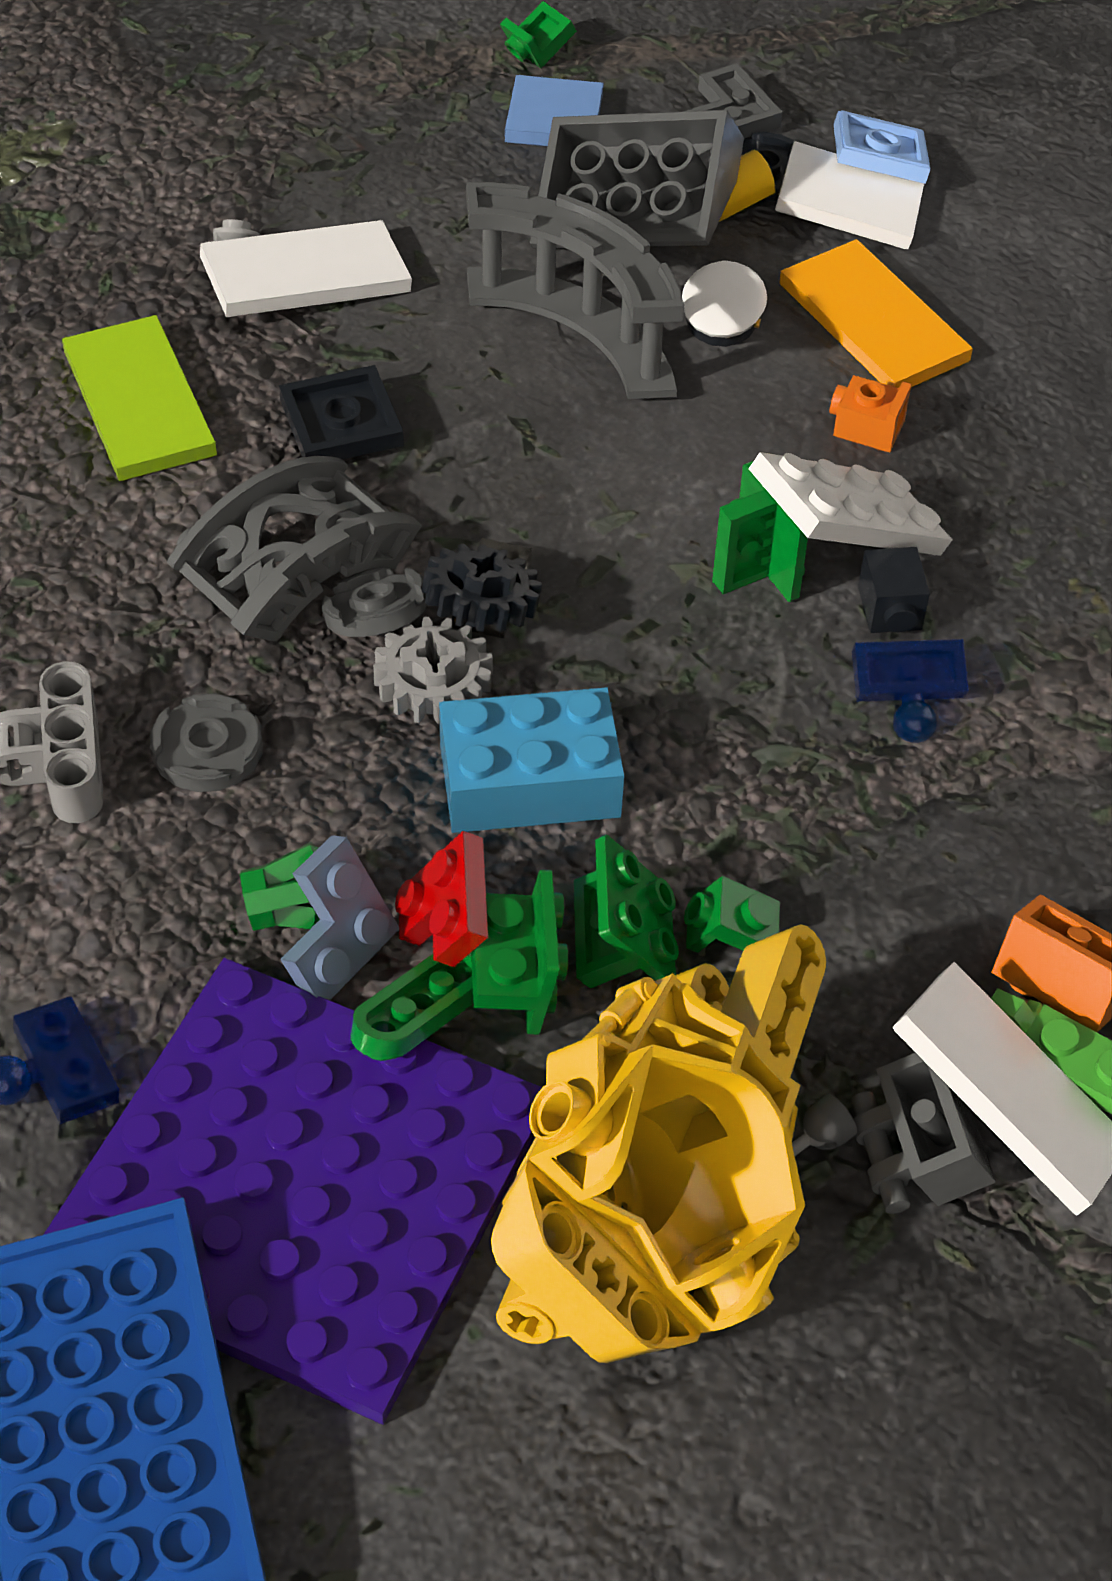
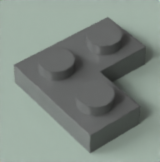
(738, 93)

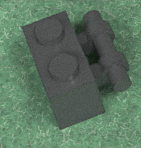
(935, 1133)

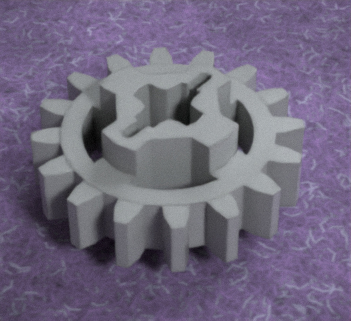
(406, 663)

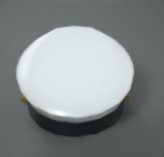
(724, 303)

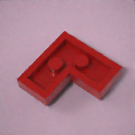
(447, 901)

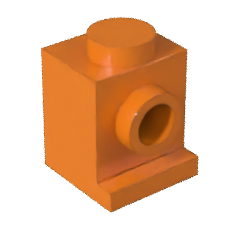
(870, 412)

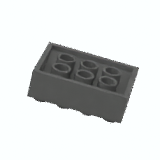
(650, 170)

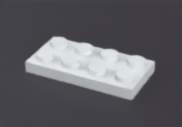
(850, 503)

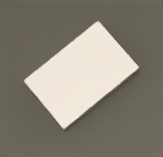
(849, 197)

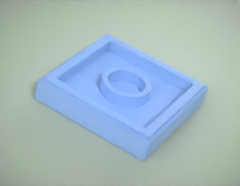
(881, 146)

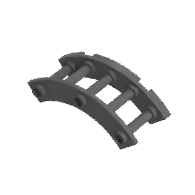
(607, 247)

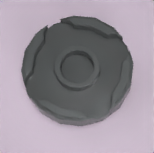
(374, 602)
(206, 743)

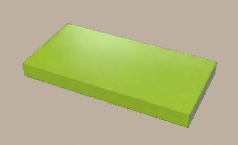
(138, 397)

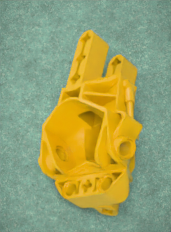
(689, 1126)

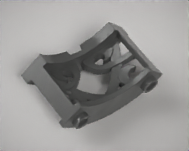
(350, 537)

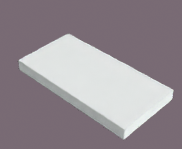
(304, 268)
(1011, 1086)

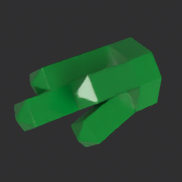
(274, 895)

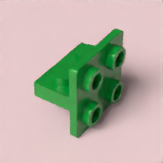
(758, 542)
(622, 918)
(522, 953)

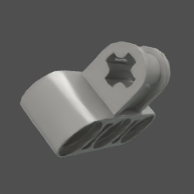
(57, 743)

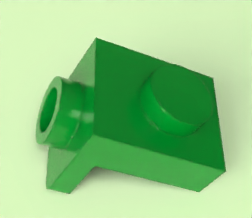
(538, 35)
(730, 915)

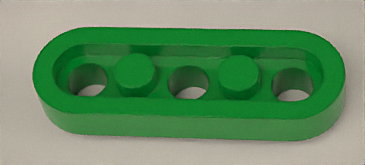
(412, 1008)

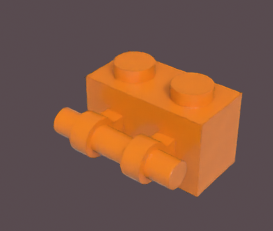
(1059, 962)

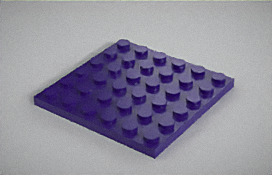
(315, 1181)

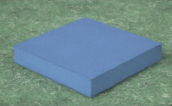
(542, 98)

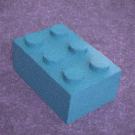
(530, 760)

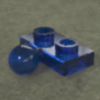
(910, 674)
(59, 1058)

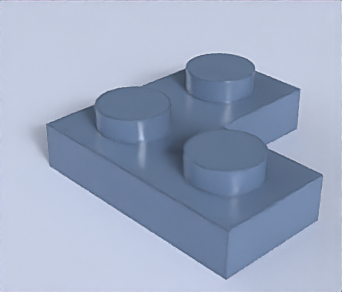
(351, 921)

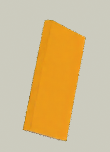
(875, 315)

